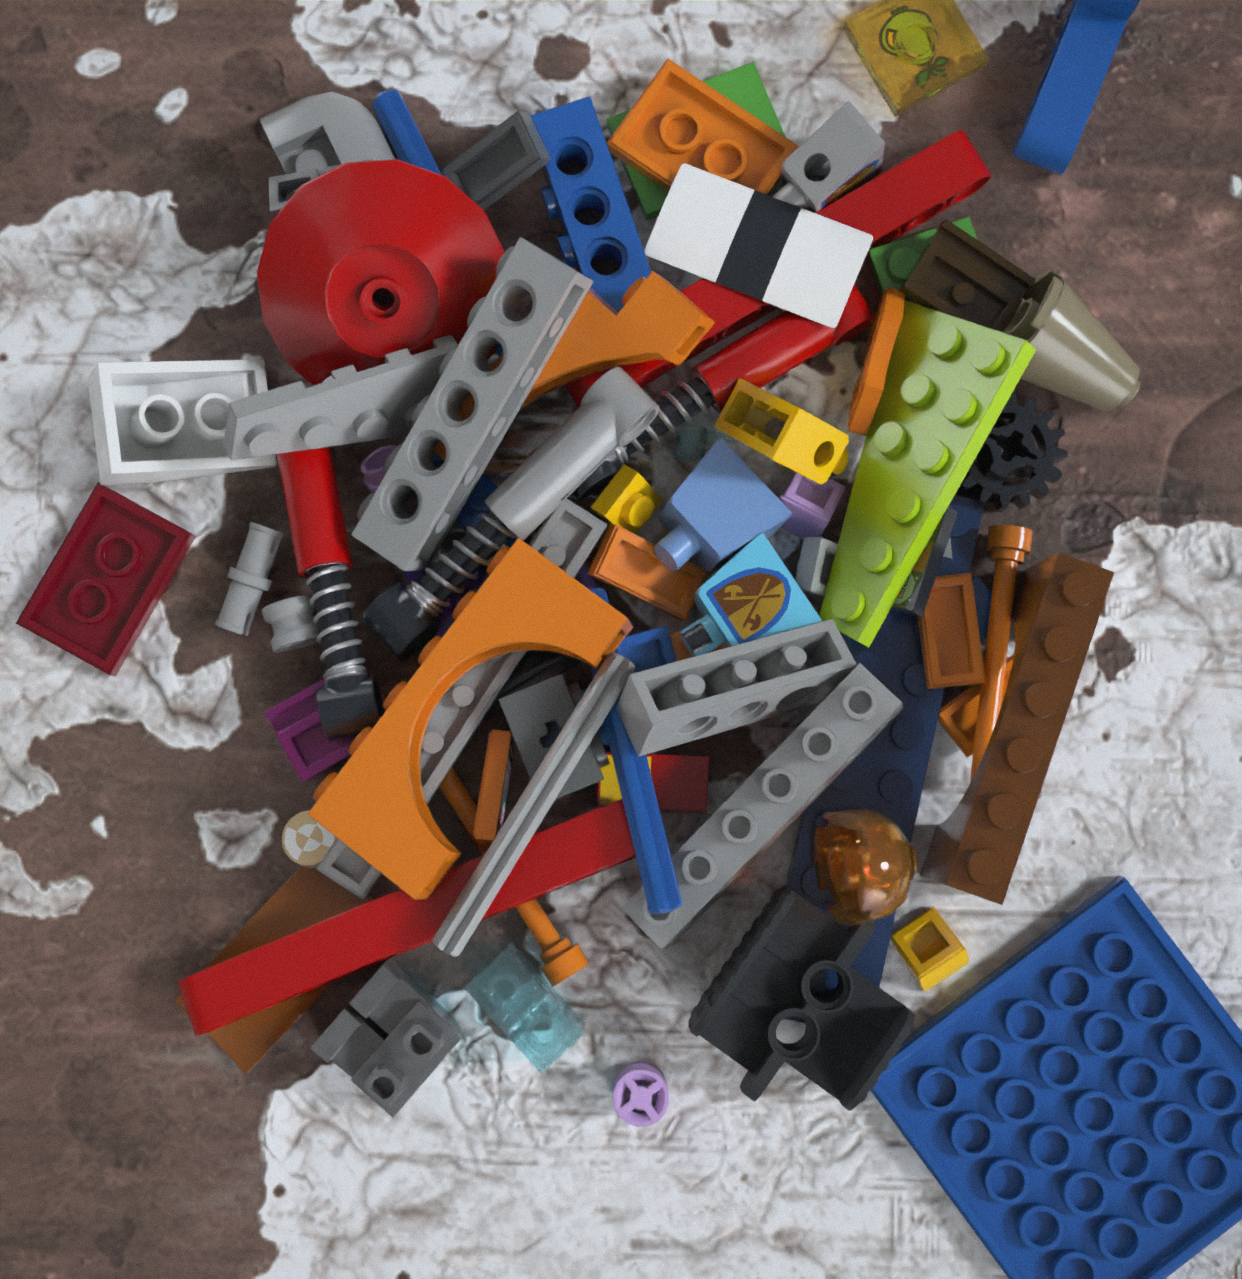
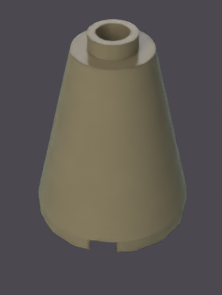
(1072, 347)

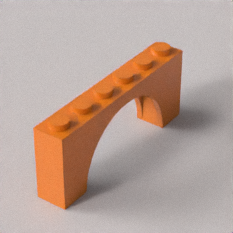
(378, 794)

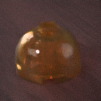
(864, 865)

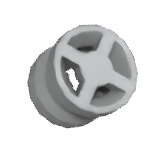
(291, 623)

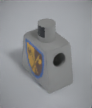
(841, 152)

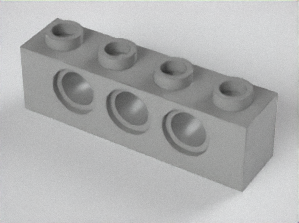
(733, 686)

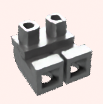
(389, 1037)

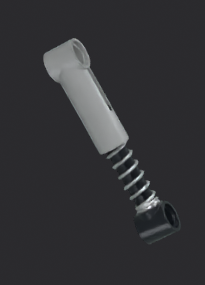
(609, 417)

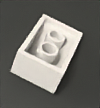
(169, 418)

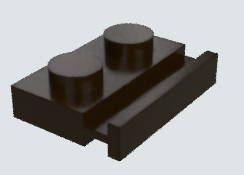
(966, 279)

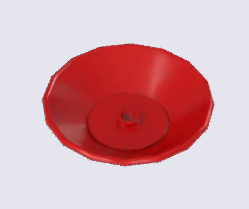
(366, 232)

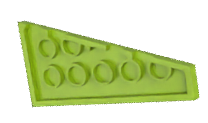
(930, 423)

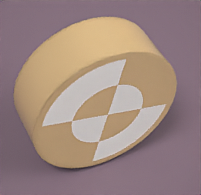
(306, 840)

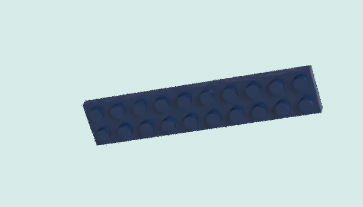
(894, 765)

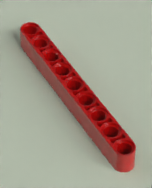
(881, 208)
(398, 923)

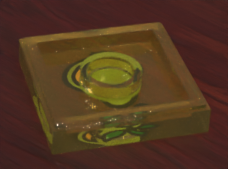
(914, 48)

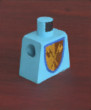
(747, 601)

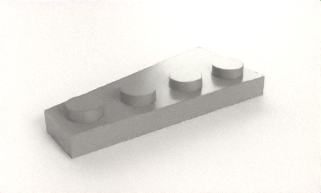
(339, 410)

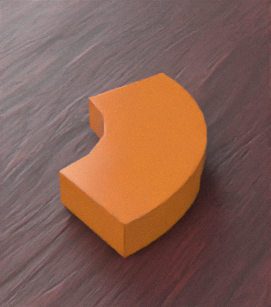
(879, 349)

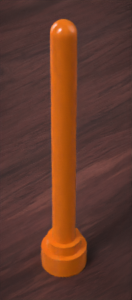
(1007, 549)
(558, 955)

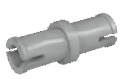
(249, 579)

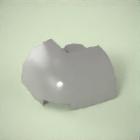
(325, 133)

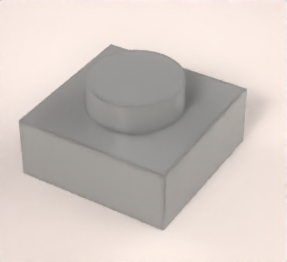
(815, 566)

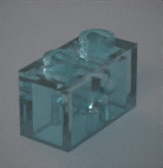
(526, 1007)

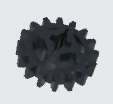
(1024, 461)

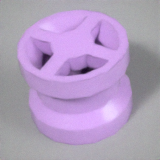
(645, 1103)

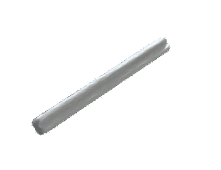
(533, 804)

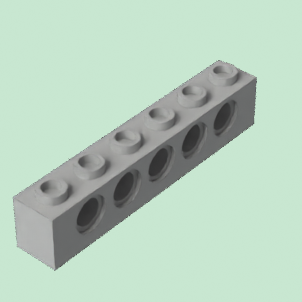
(498, 396)
(770, 801)

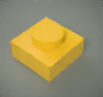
(627, 500)

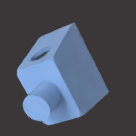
(717, 512)

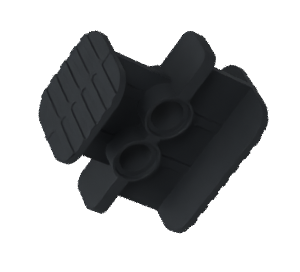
(768, 979)

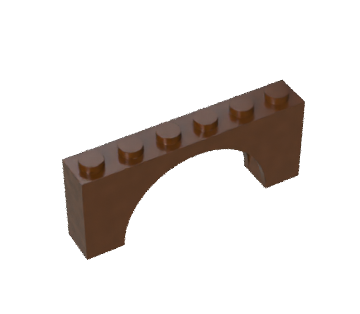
(1053, 629)

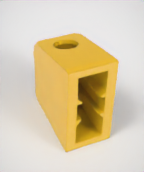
(804, 442)

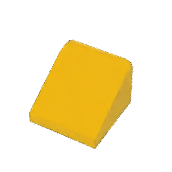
(929, 949)

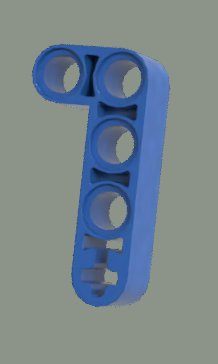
(1071, 82)

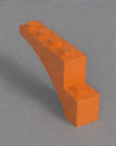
(651, 326)

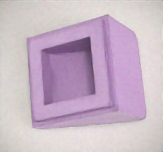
(810, 504)

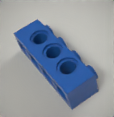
(575, 134)

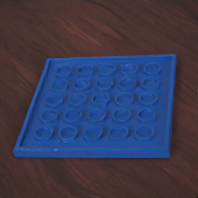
(1081, 1101)

